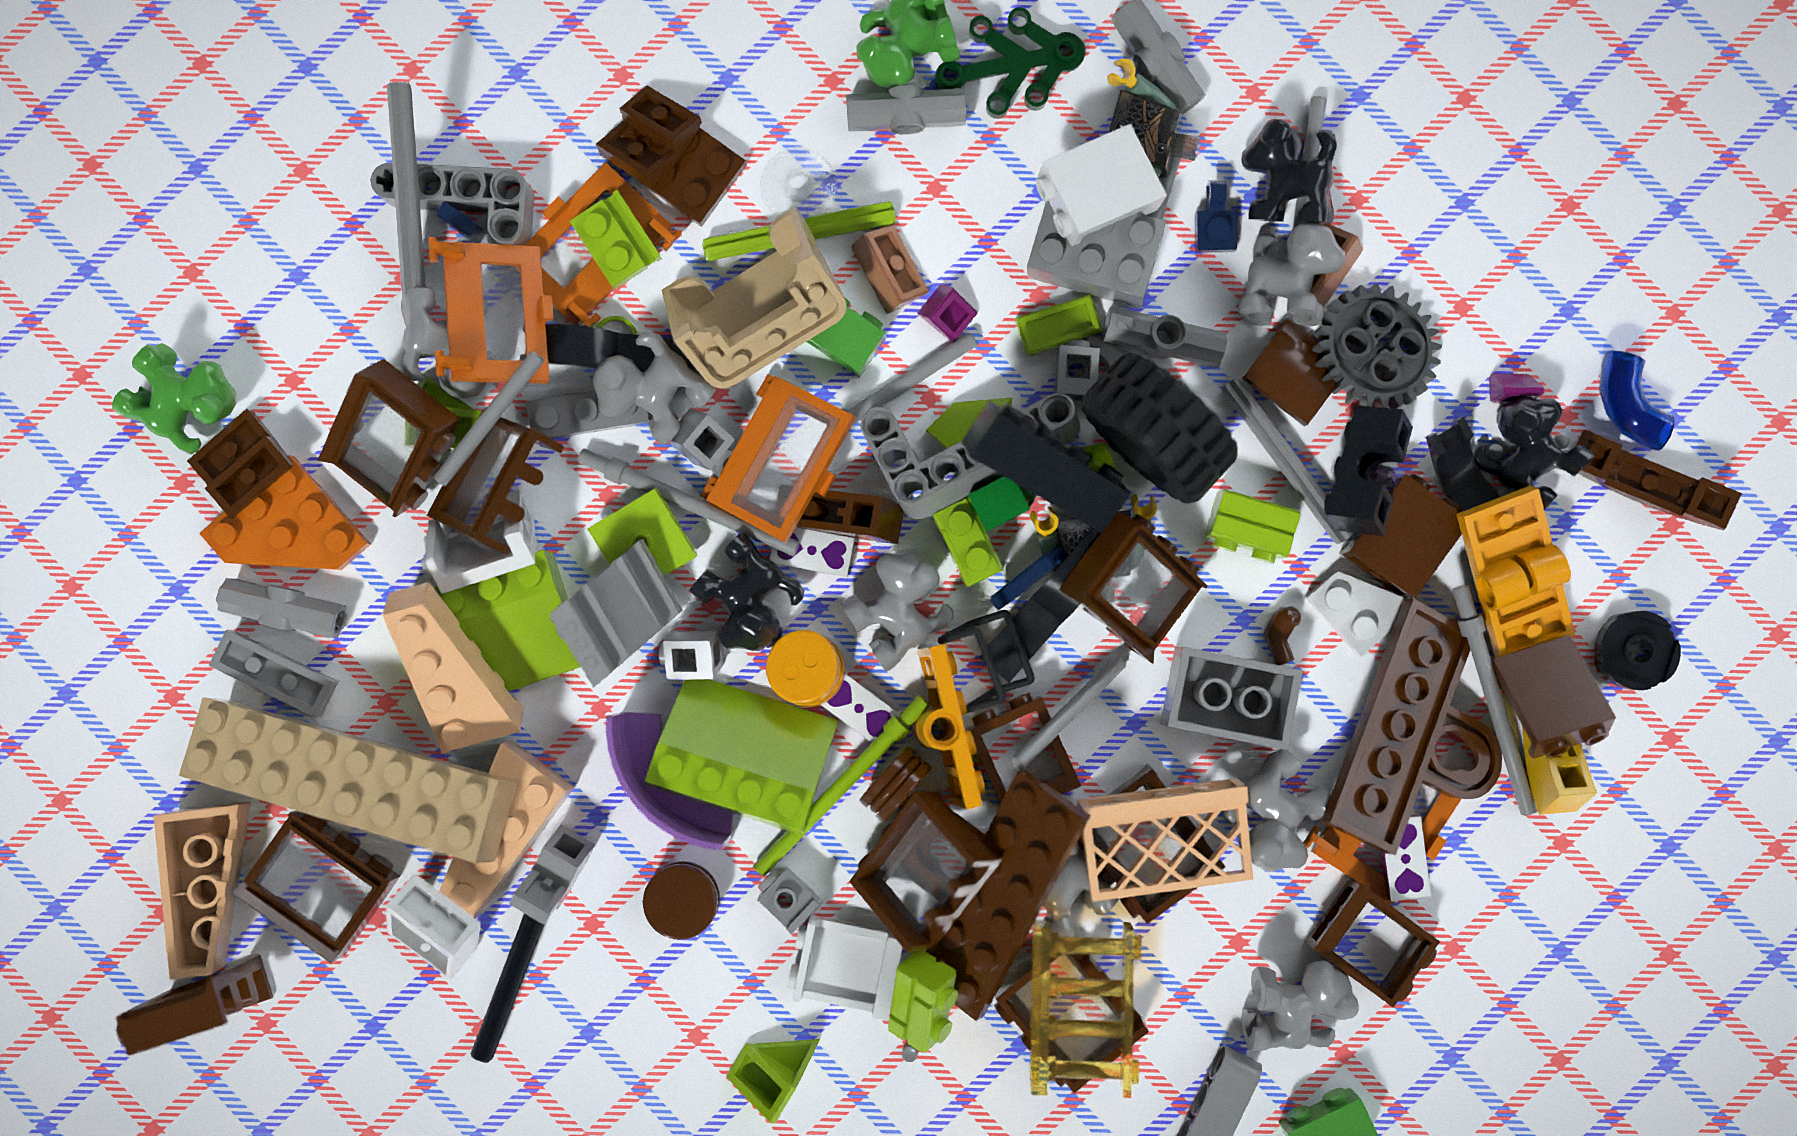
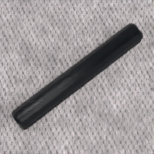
(506, 989)

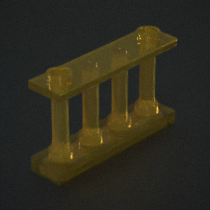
(1046, 1027)

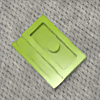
(615, 239)

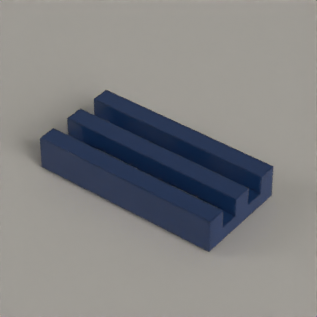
(1029, 577)

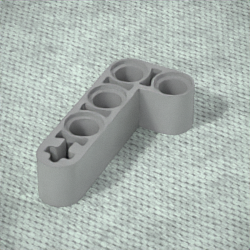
(452, 190)

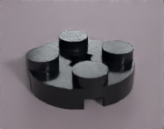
(1615, 660)

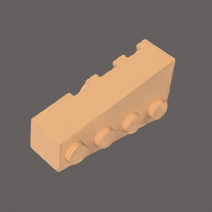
(450, 677)
(534, 804)
(197, 874)

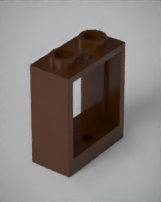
(1019, 707)
(1340, 917)

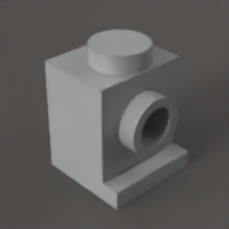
(1080, 354)
(684, 665)
(804, 898)

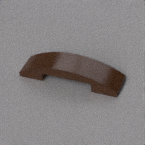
(1656, 485)

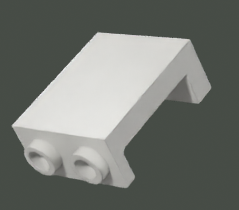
(1099, 184)
(462, 561)
(846, 965)

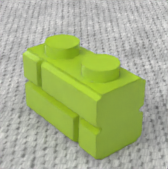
(1252, 525)
(967, 542)
(922, 1001)

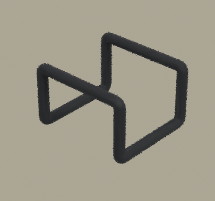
(970, 628)

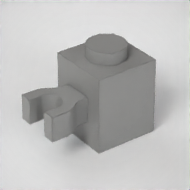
(703, 441)

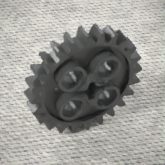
(1402, 373)

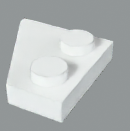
(1355, 610)

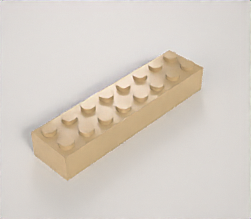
(349, 779)

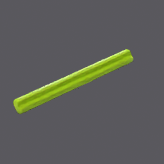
(820, 226)

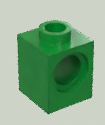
(1000, 502)

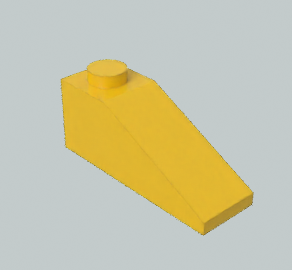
(1559, 782)

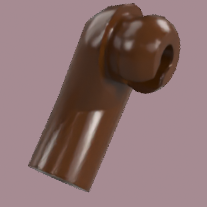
(1279, 630)

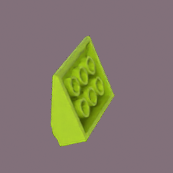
(513, 623)
(742, 753)

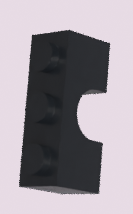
(1371, 439)

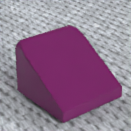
(947, 312)
(1510, 386)

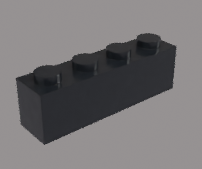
(1045, 466)

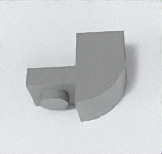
(552, 874)

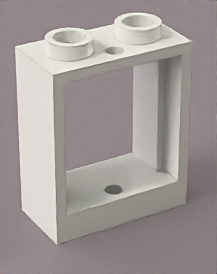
(425, 915)

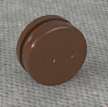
(895, 783)
(681, 900)

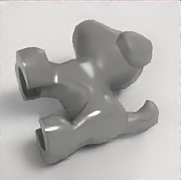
(1310, 253)
(425, 337)
(622, 385)
(905, 581)
(1274, 841)
(1067, 888)
(1322, 992)

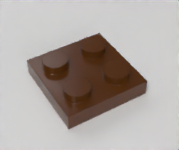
(700, 178)

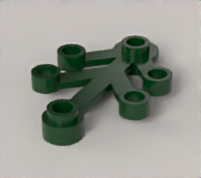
(1016, 61)

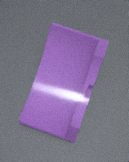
(631, 746)

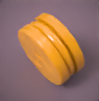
(805, 668)

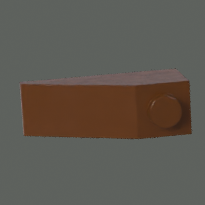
(854, 516)

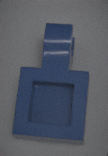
(1216, 226)

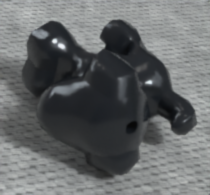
(1276, 154)
(1528, 426)
(750, 622)

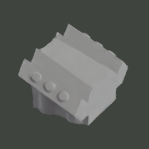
(616, 612)

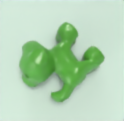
(915, 31)
(164, 410)

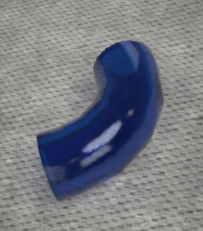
(1626, 403)

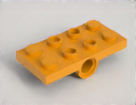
(1517, 571)
(954, 742)

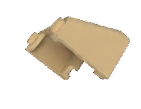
(758, 311)

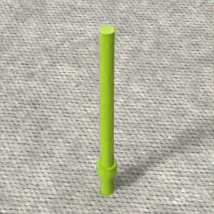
(895, 730)

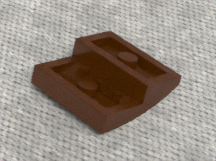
(650, 136)
(1288, 373)
(240, 463)

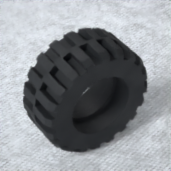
(1160, 427)

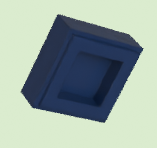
(461, 223)

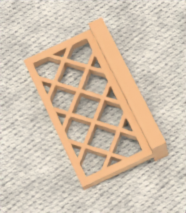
(1171, 804)

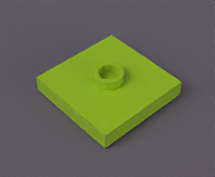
(649, 520)

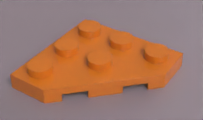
(288, 527)

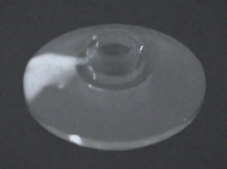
(813, 197)

